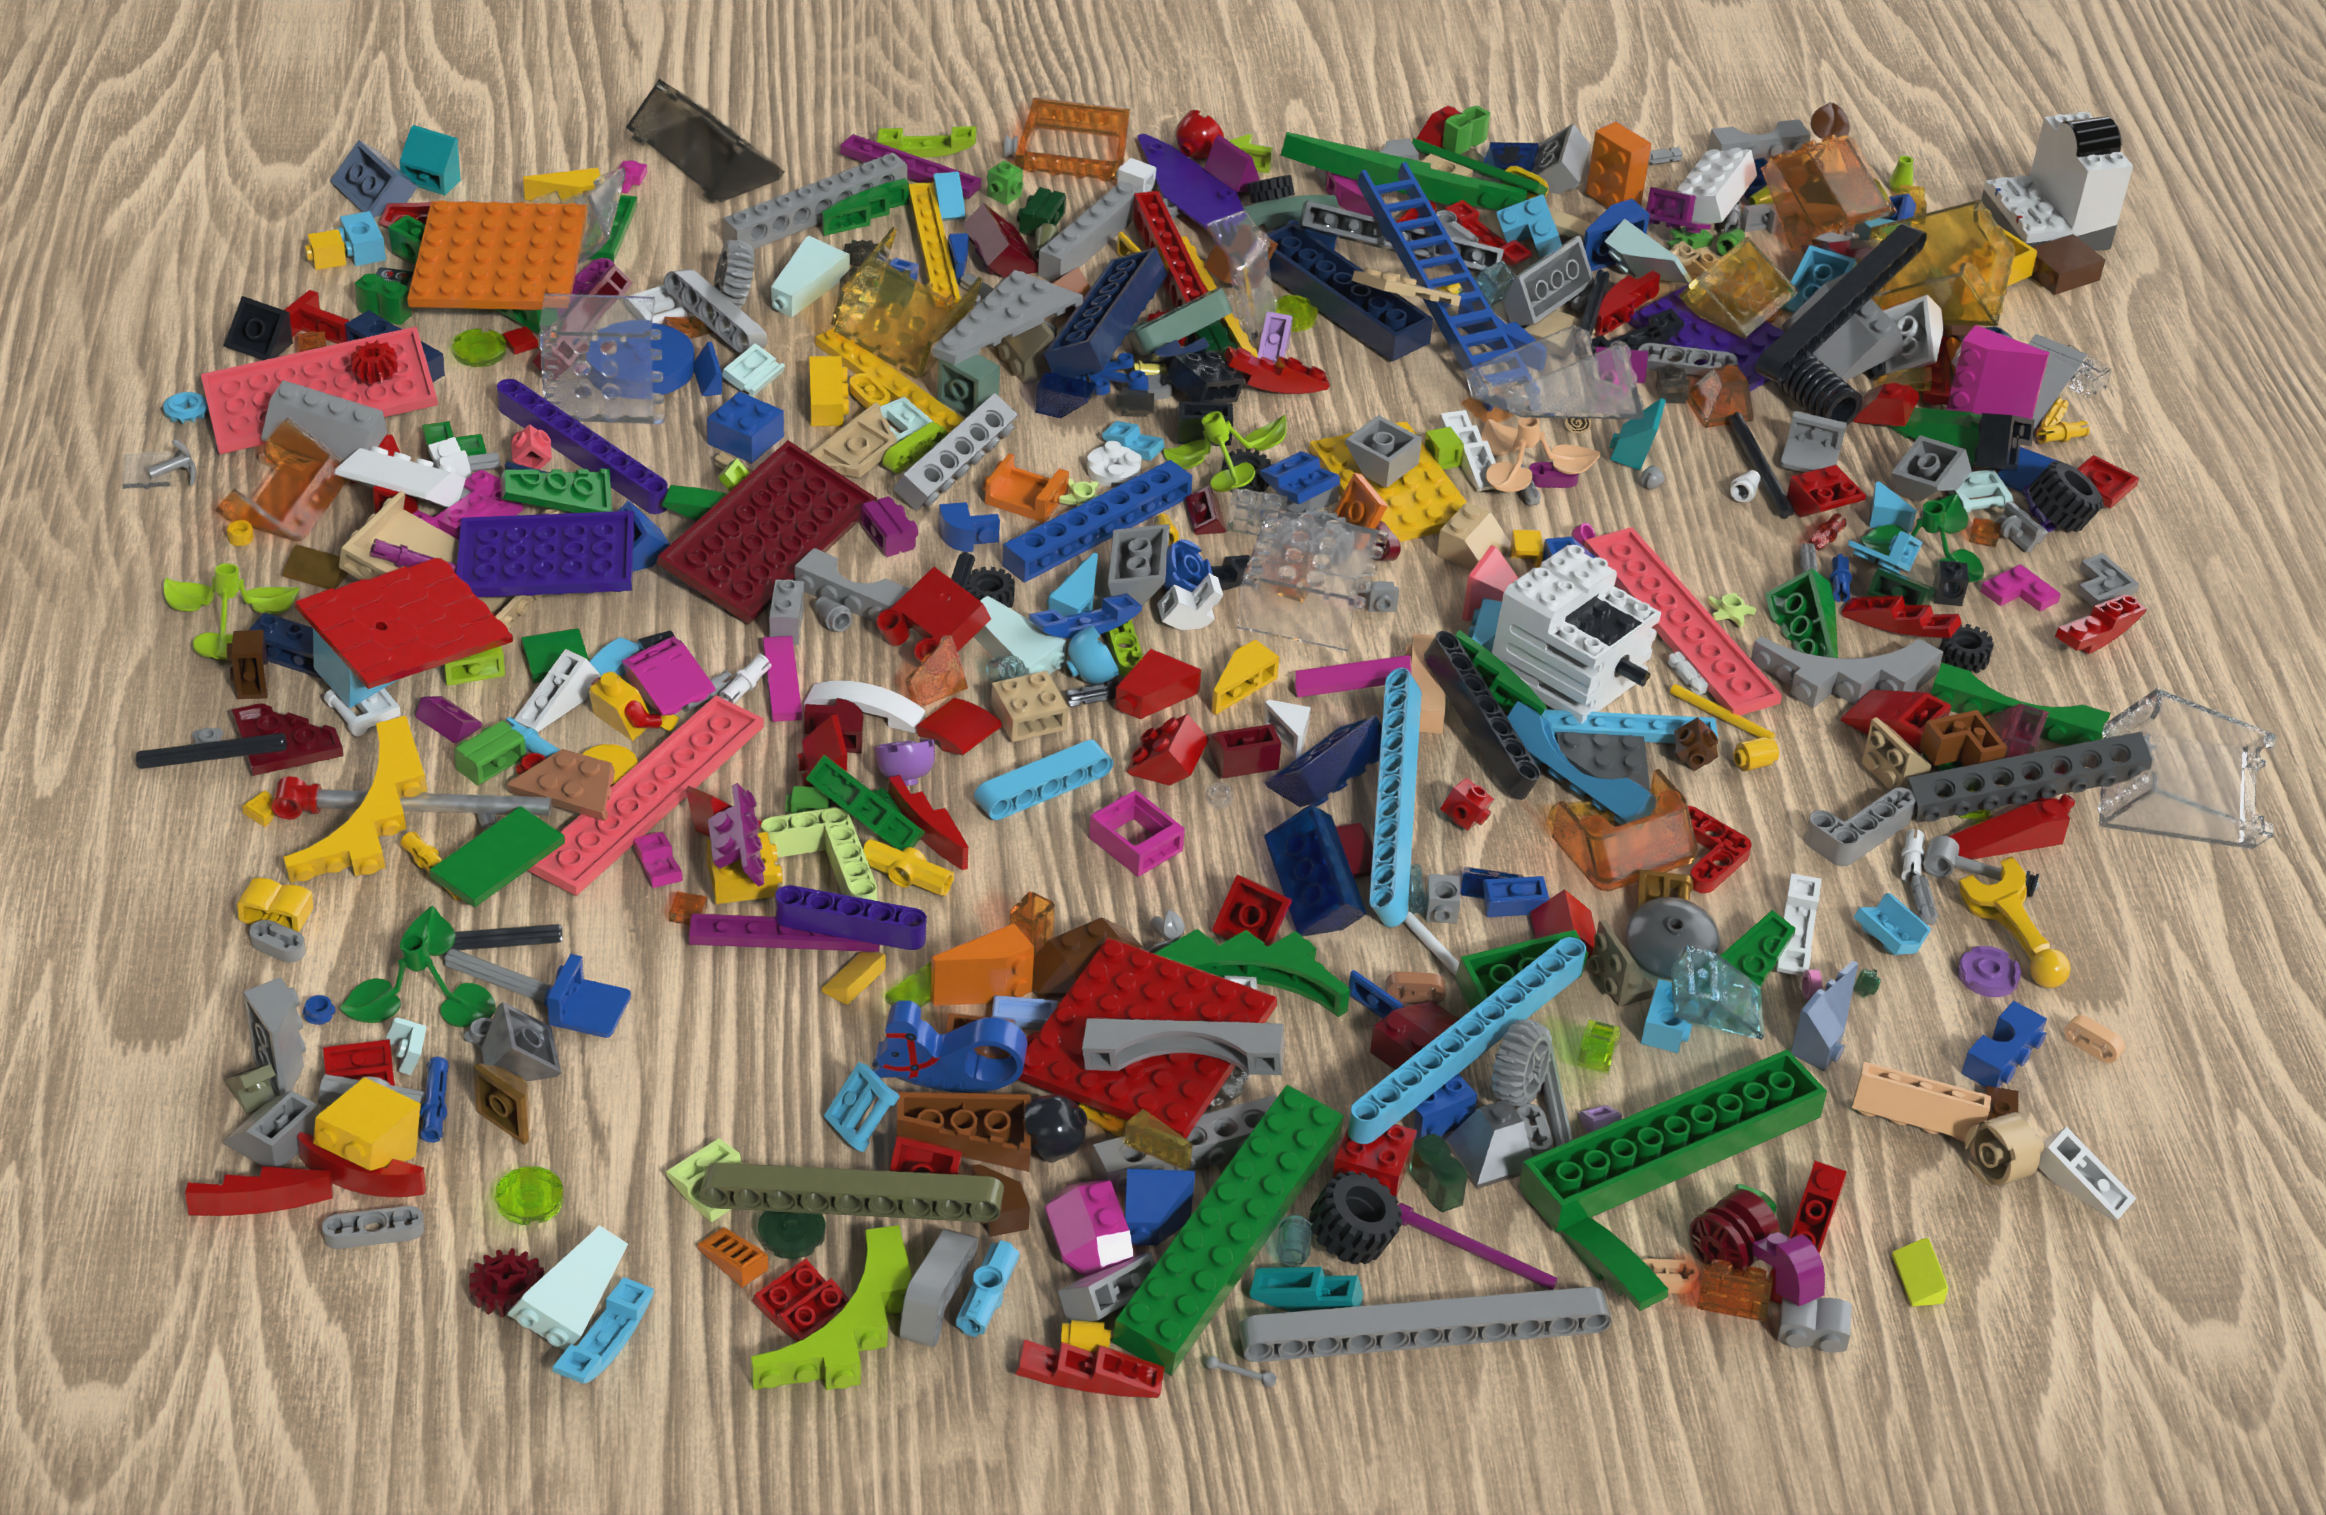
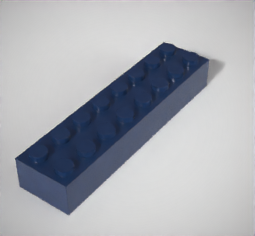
(1325, 278)
(1106, 314)

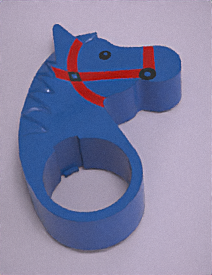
(948, 1060)

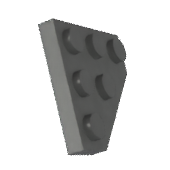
(1606, 755)

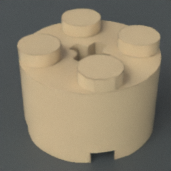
(2003, 1149)

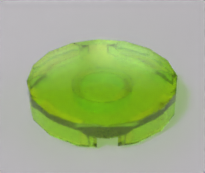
(1300, 309)
(479, 348)
(529, 1195)

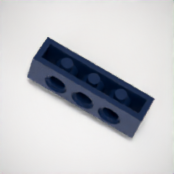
(370, 324)

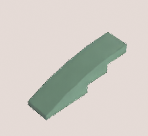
(1282, 210)

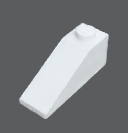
(559, 691)
(2082, 1174)

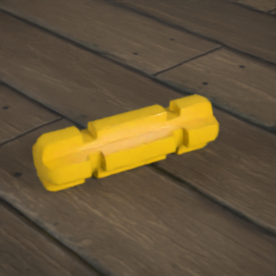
(2055, 413)

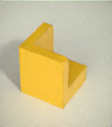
(1527, 545)

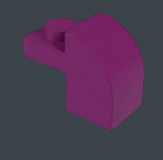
(1797, 1265)

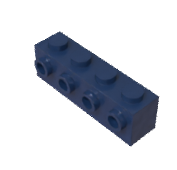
(288, 643)

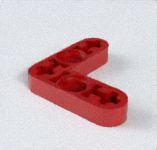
(1727, 847)

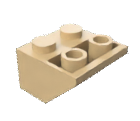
(1891, 757)

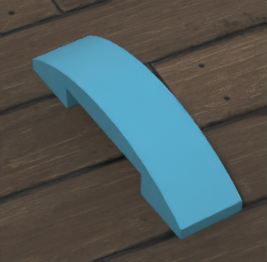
(608, 1334)

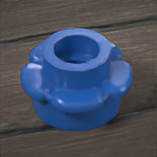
(318, 1010)

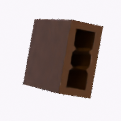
(2066, 264)

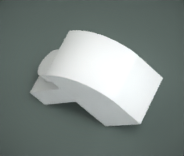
(1191, 609)

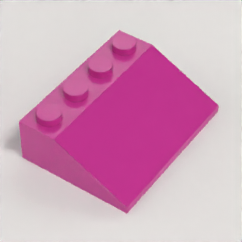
(1997, 375)

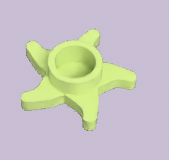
(1079, 493)
(1731, 608)

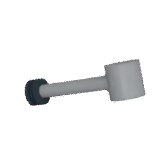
(1943, 857)

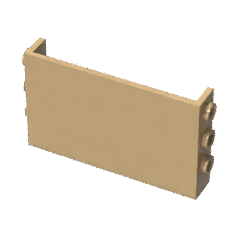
(401, 527)

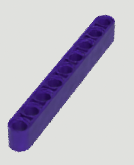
(583, 445)

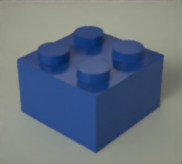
(745, 427)

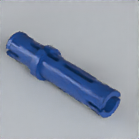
(434, 1108)

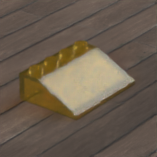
(1739, 290)

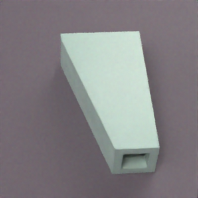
(1017, 636)
(568, 1294)

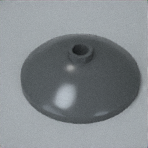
(1658, 945)

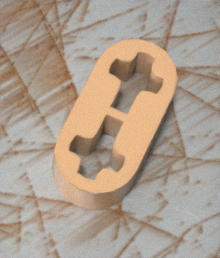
(2094, 1038)
(1669, 1273)

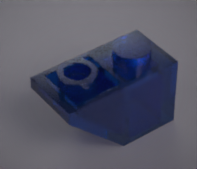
(1061, 394)

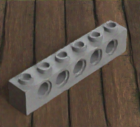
(955, 452)
(1214, 1141)

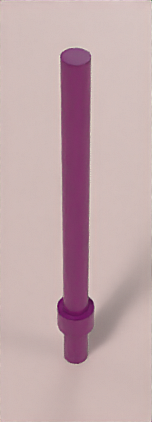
(1476, 1248)

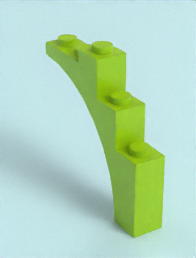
(860, 1326)

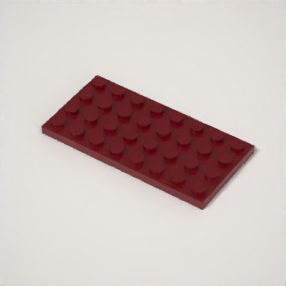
(765, 530)

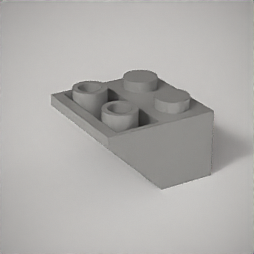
(272, 1131)

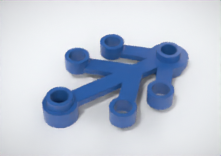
(1135, 380)

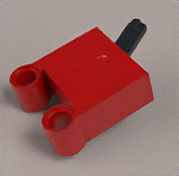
(936, 609)

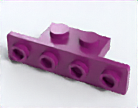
(1674, 209)
(736, 836)

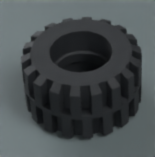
(2066, 496)
(1355, 1217)

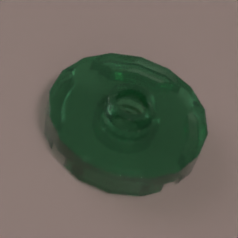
(791, 1233)

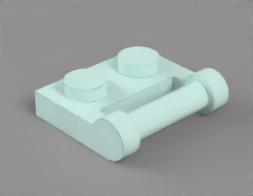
(905, 417)
(1983, 484)

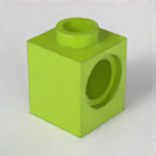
(1445, 447)

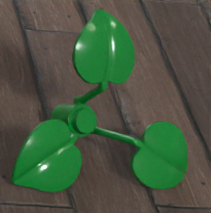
(1937, 516)
(426, 937)

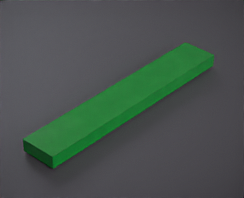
(1481, 168)

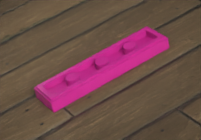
(1348, 676)
(782, 679)

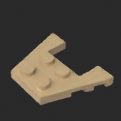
(1402, 285)

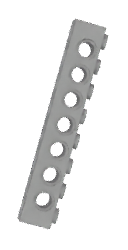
(804, 206)

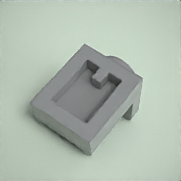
(1382, 597)

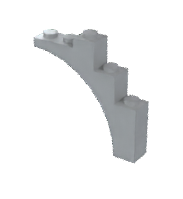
(1817, 677)

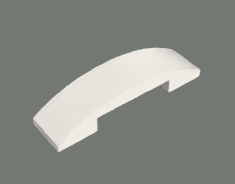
(871, 699)
(1800, 913)

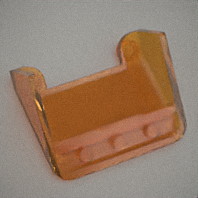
(295, 490)

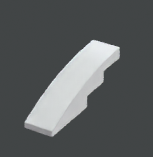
(1476, 452)

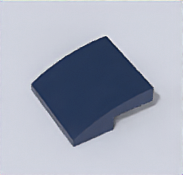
(1166, 353)

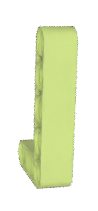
(829, 831)

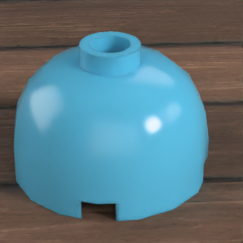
(1091, 658)

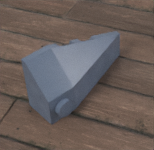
(1824, 1021)

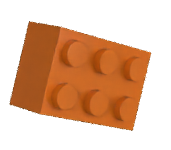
(1618, 165)

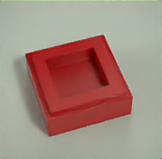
(520, 340)

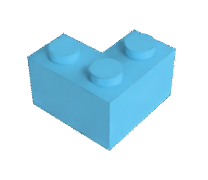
(1530, 220)

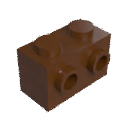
(249, 664)

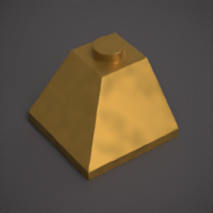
(503, 1100)

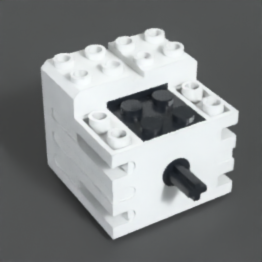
(1575, 633)

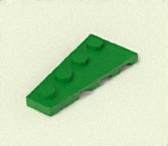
(559, 490)
(1760, 947)

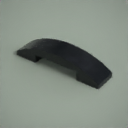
(1660, 329)

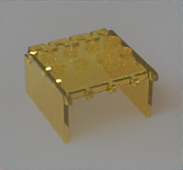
(896, 312)

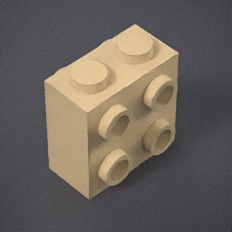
(1029, 706)

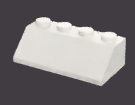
(399, 474)

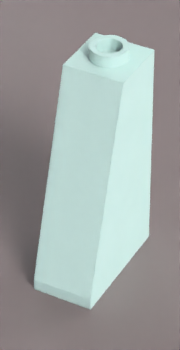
(808, 276)

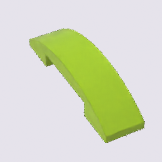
(929, 146)

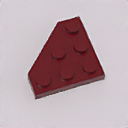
(304, 741)

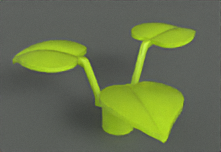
(1217, 431)
(191, 597)

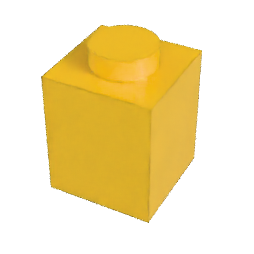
(325, 249)

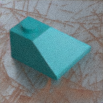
(1637, 436)

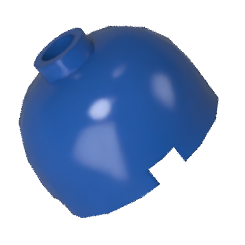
(1185, 566)

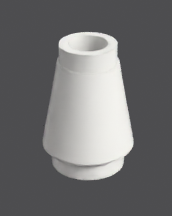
(1746, 486)

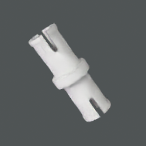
(746, 679)
(1912, 855)

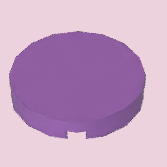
(1989, 971)

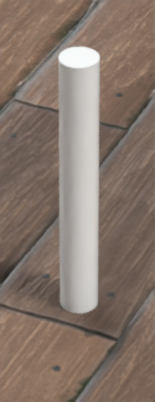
(1432, 943)

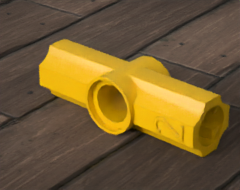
(908, 867)

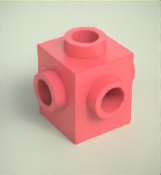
(531, 448)

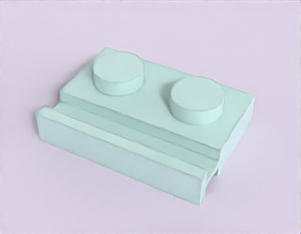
(753, 370)

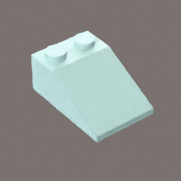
(1641, 254)

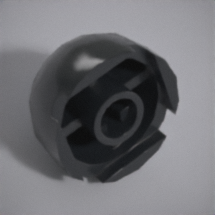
(1056, 1125)

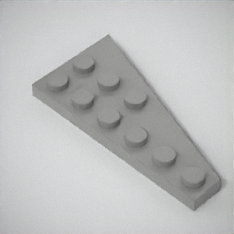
(1009, 310)

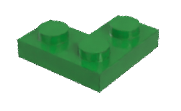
(442, 431)

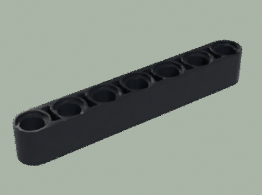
(1482, 715)

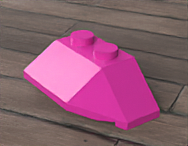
(1089, 1226)

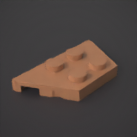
(570, 781)

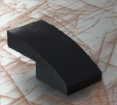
(1231, 572)

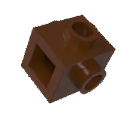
(1695, 744)

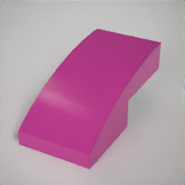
(657, 859)

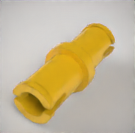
(2062, 431)

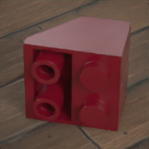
(1245, 750)

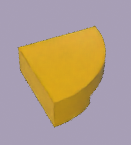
(260, 808)

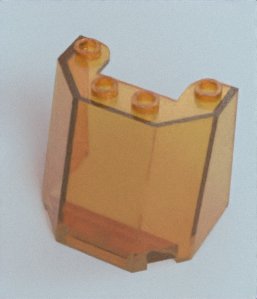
(1824, 189)

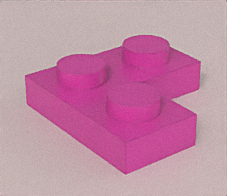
(2023, 584)

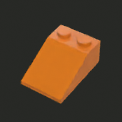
(983, 968)

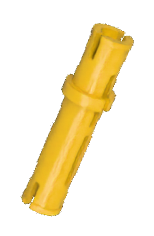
(425, 855)

